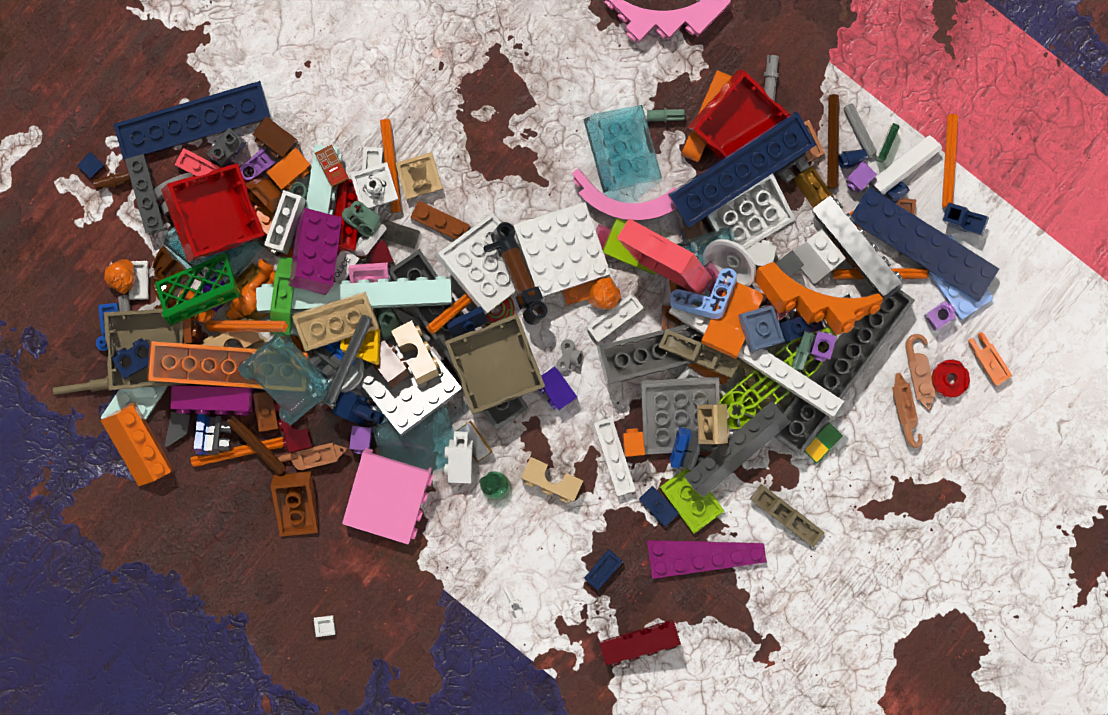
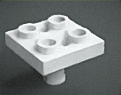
(380, 175)

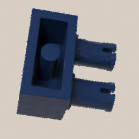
(356, 409)

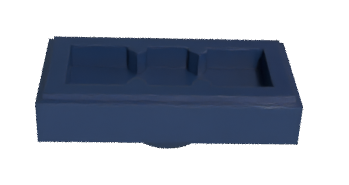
(467, 322)
(658, 506)
(603, 569)

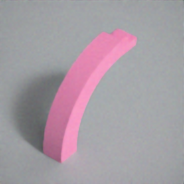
(634, 211)

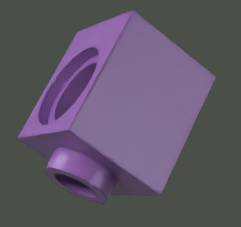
(860, 177)
(933, 319)
(823, 337)
(360, 439)

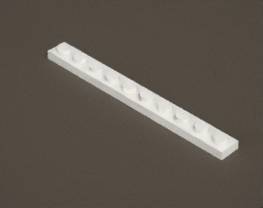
(773, 368)

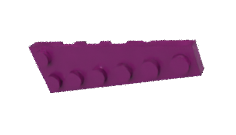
(686, 557)

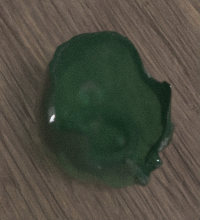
(495, 485)

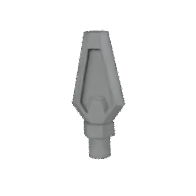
(404, 317)

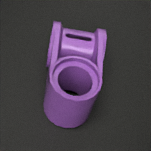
(257, 164)

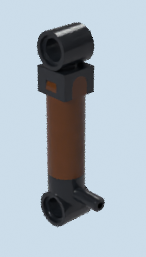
(527, 294)

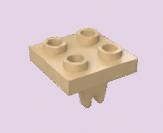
(419, 176)

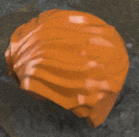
(120, 276)
(604, 294)

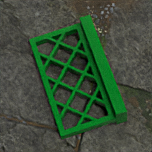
(201, 301)

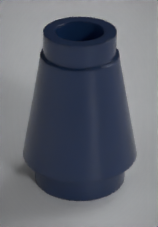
(851, 158)

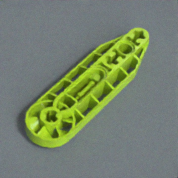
(742, 397)

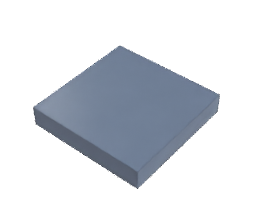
(761, 328)

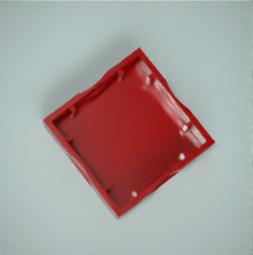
(736, 115)
(212, 212)

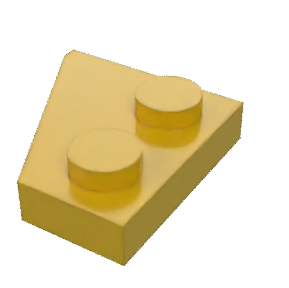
(369, 348)

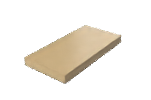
(333, 321)

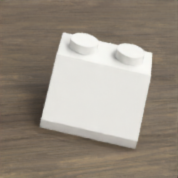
(819, 256)

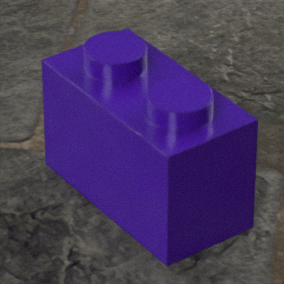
(557, 389)

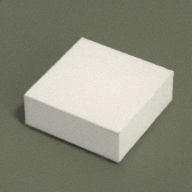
(324, 626)

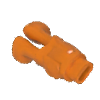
(247, 302)

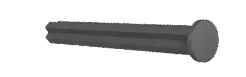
(347, 360)

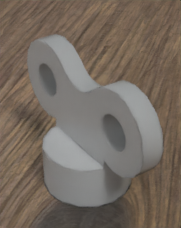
(569, 356)

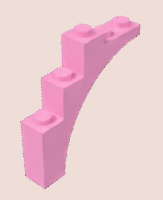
(643, 21)

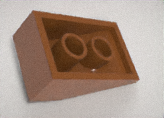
(294, 503)

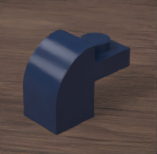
(965, 220)

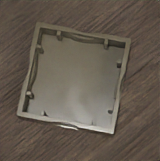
(126, 327)
(495, 364)

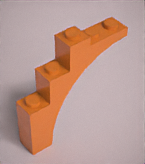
(813, 306)

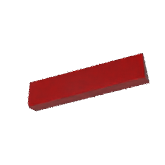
(345, 197)

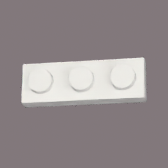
(615, 317)

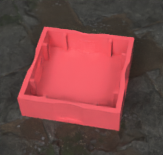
(664, 257)

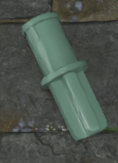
(665, 115)
(803, 350)

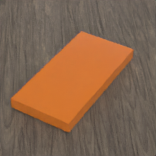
(726, 332)

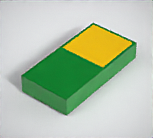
(823, 442)

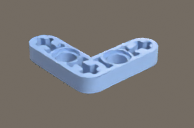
(708, 303)

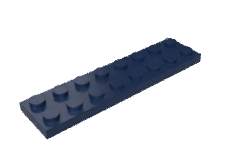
(192, 120)
(742, 169)
(924, 244)

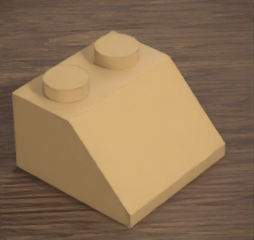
(712, 424)

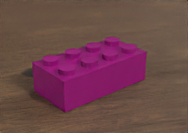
(315, 251)
(209, 399)

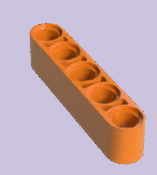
(694, 146)

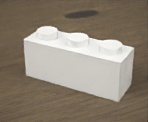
(285, 222)

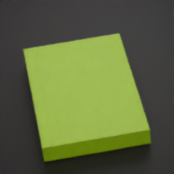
(616, 250)
(691, 506)

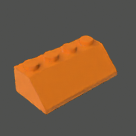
(137, 444)

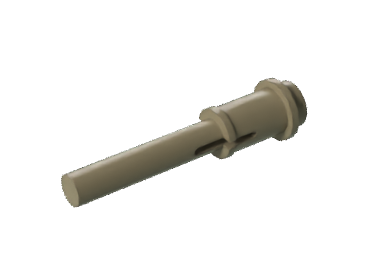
(93, 385)

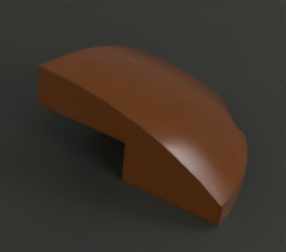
(166, 265)

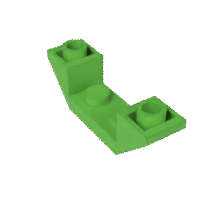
(282, 294)

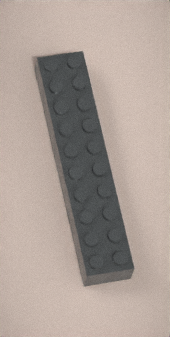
(418, 266)
(642, 354)
(848, 360)

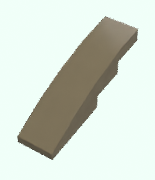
(699, 354)
(787, 515)

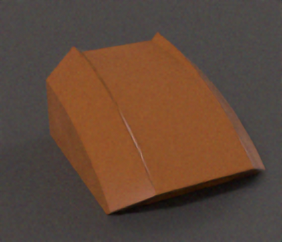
(266, 192)

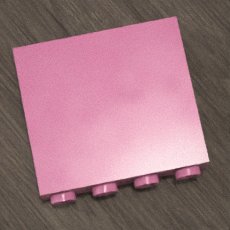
(387, 497)

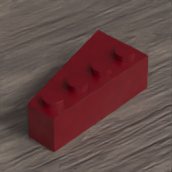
(640, 642)

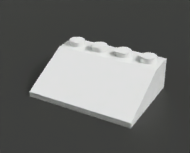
(754, 213)

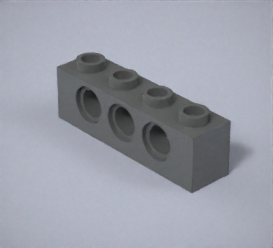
(143, 187)

